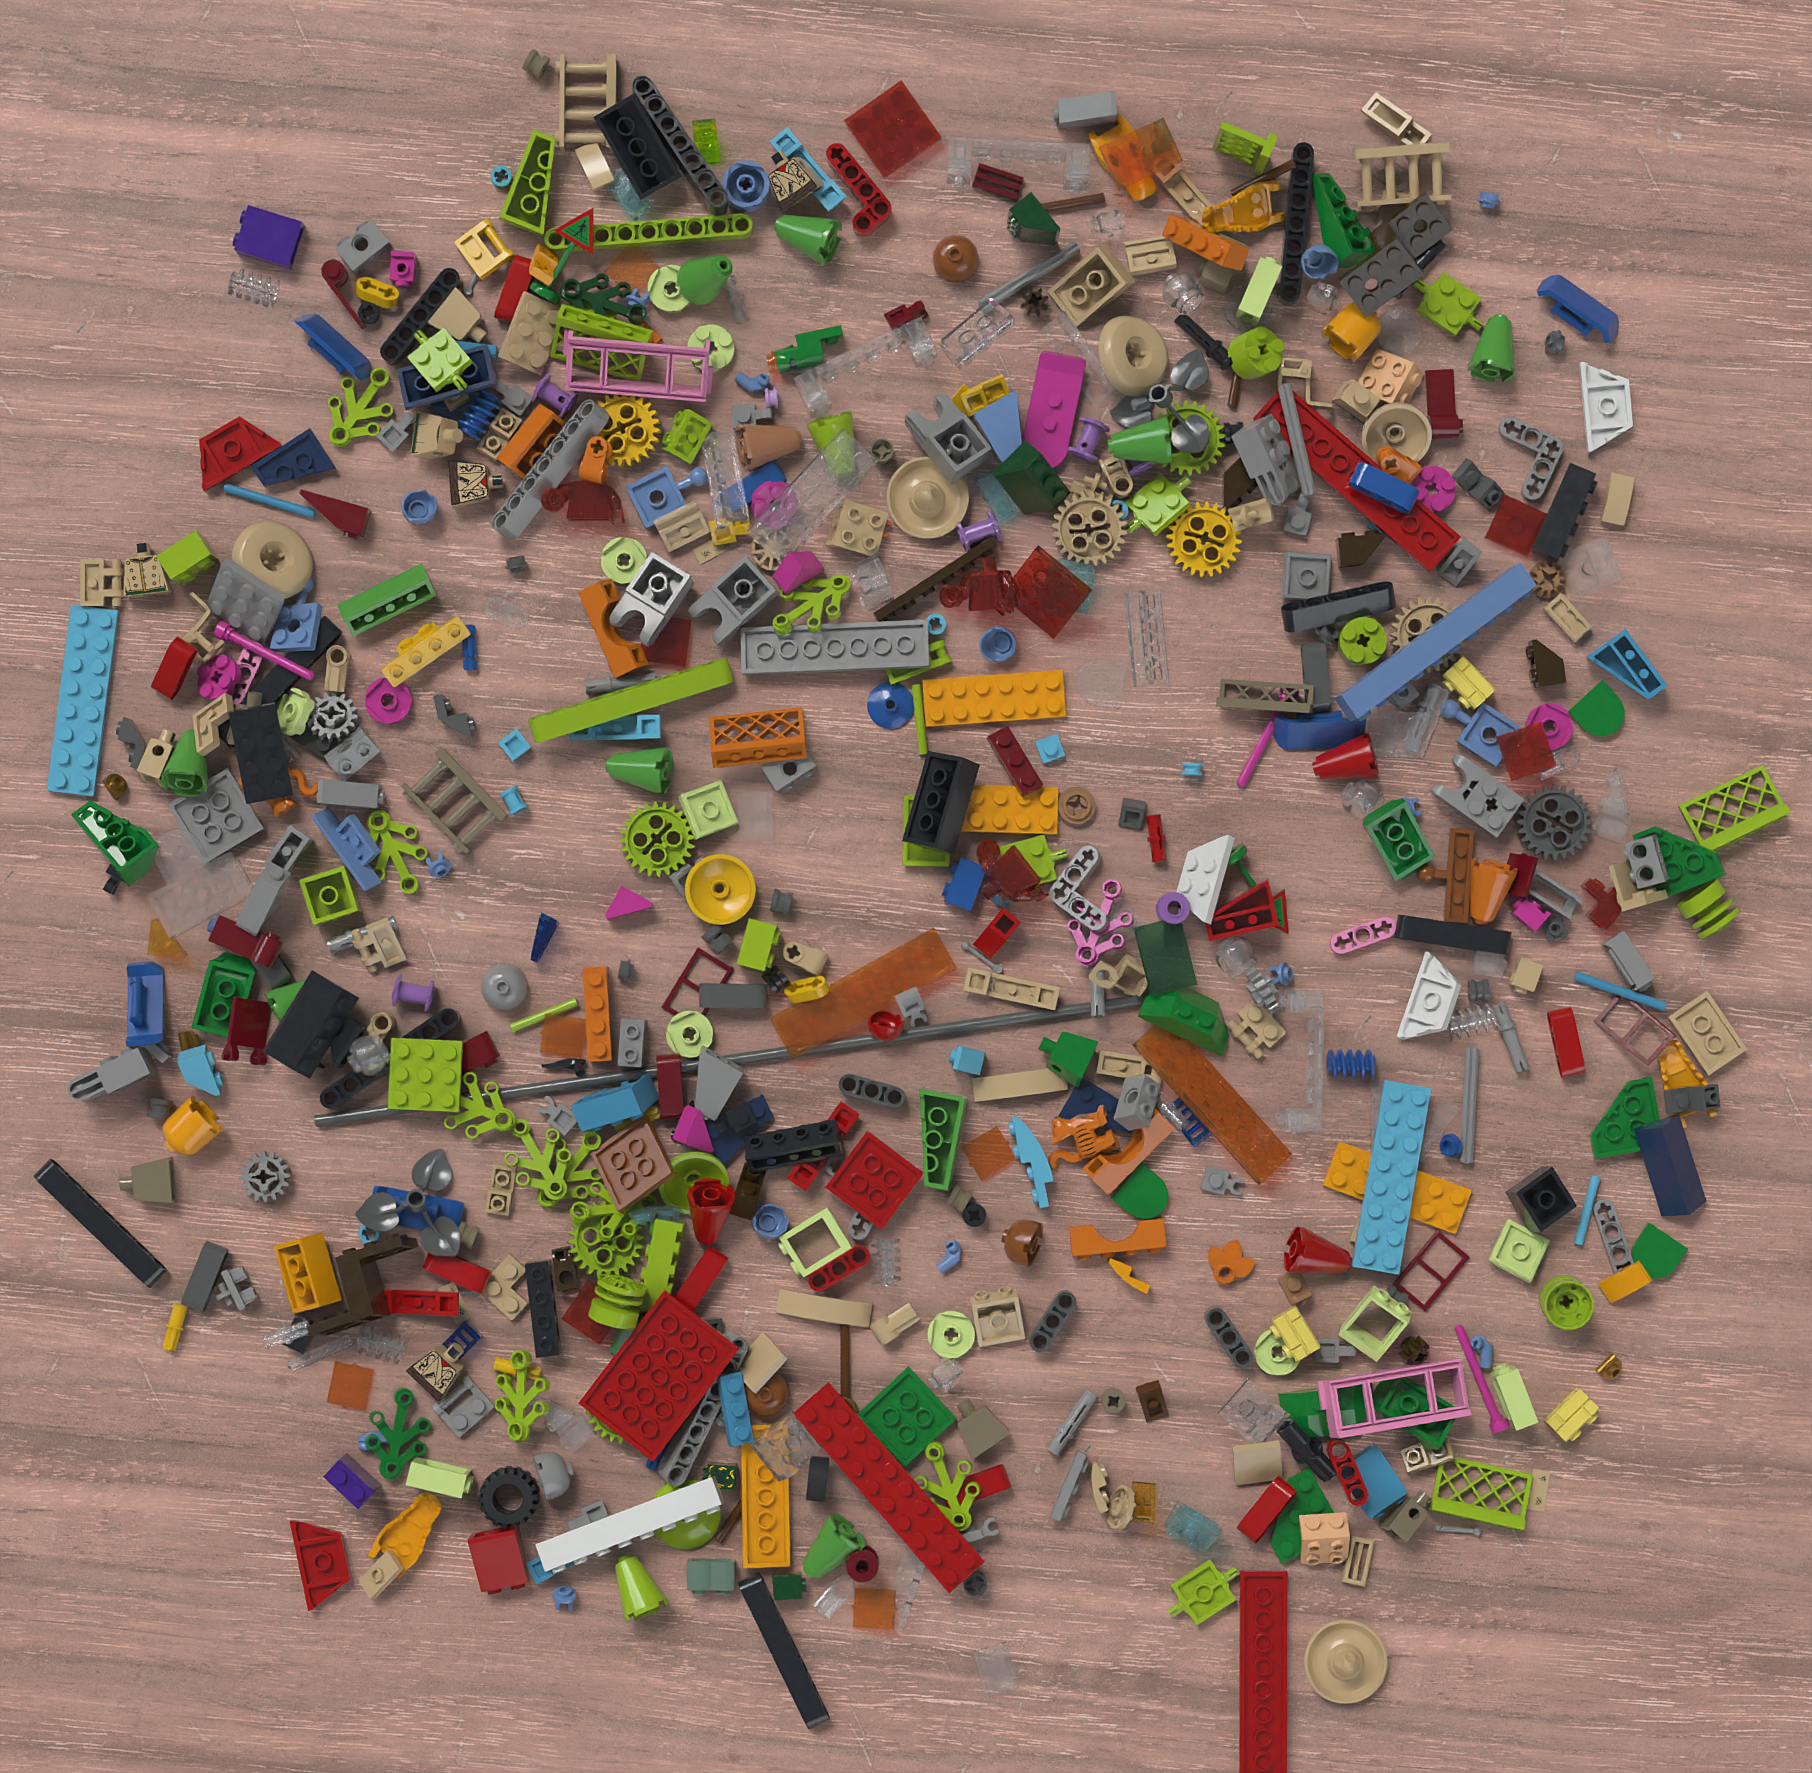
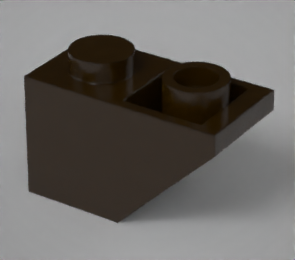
(1235, 483)
(1355, 550)
(1546, 665)
(747, 1193)

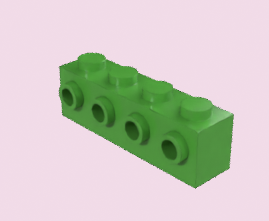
(387, 600)

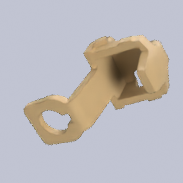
(1303, 370)
(196, 639)
(1126, 966)

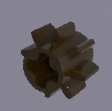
(1030, 307)
(1414, 1350)

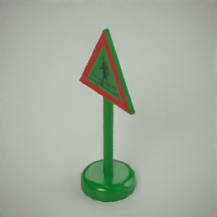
(579, 232)
(1238, 853)

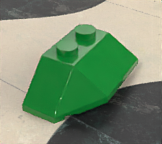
(1189, 1017)
(1305, 1408)

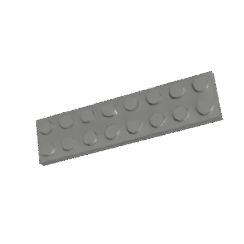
(835, 648)

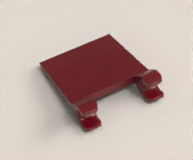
(249, 1029)

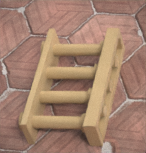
(607, 91)
(1389, 155)

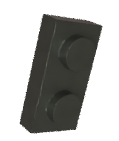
(313, 743)

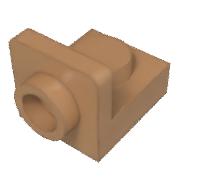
(1295, 1288)

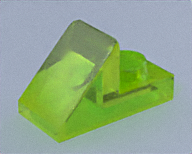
(706, 139)

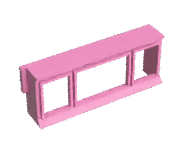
(637, 388)
(1329, 1399)

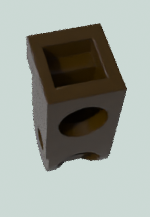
(565, 1269)

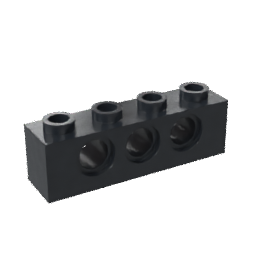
(543, 1308)

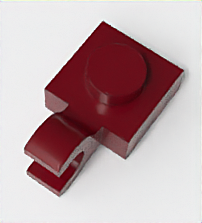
(903, 315)

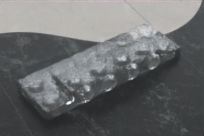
(812, 495)

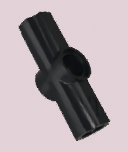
(1306, 1449)

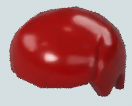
(885, 1025)

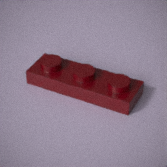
(1014, 761)

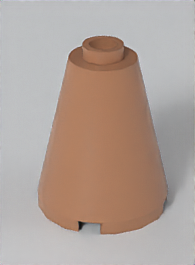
(765, 443)

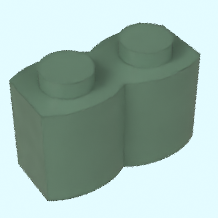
(711, 1575)

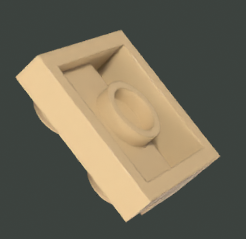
(997, 1316)

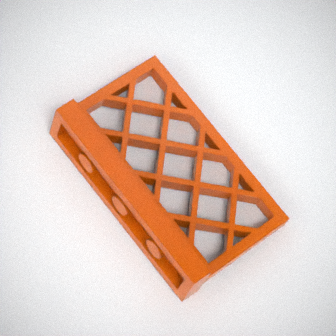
(757, 750)

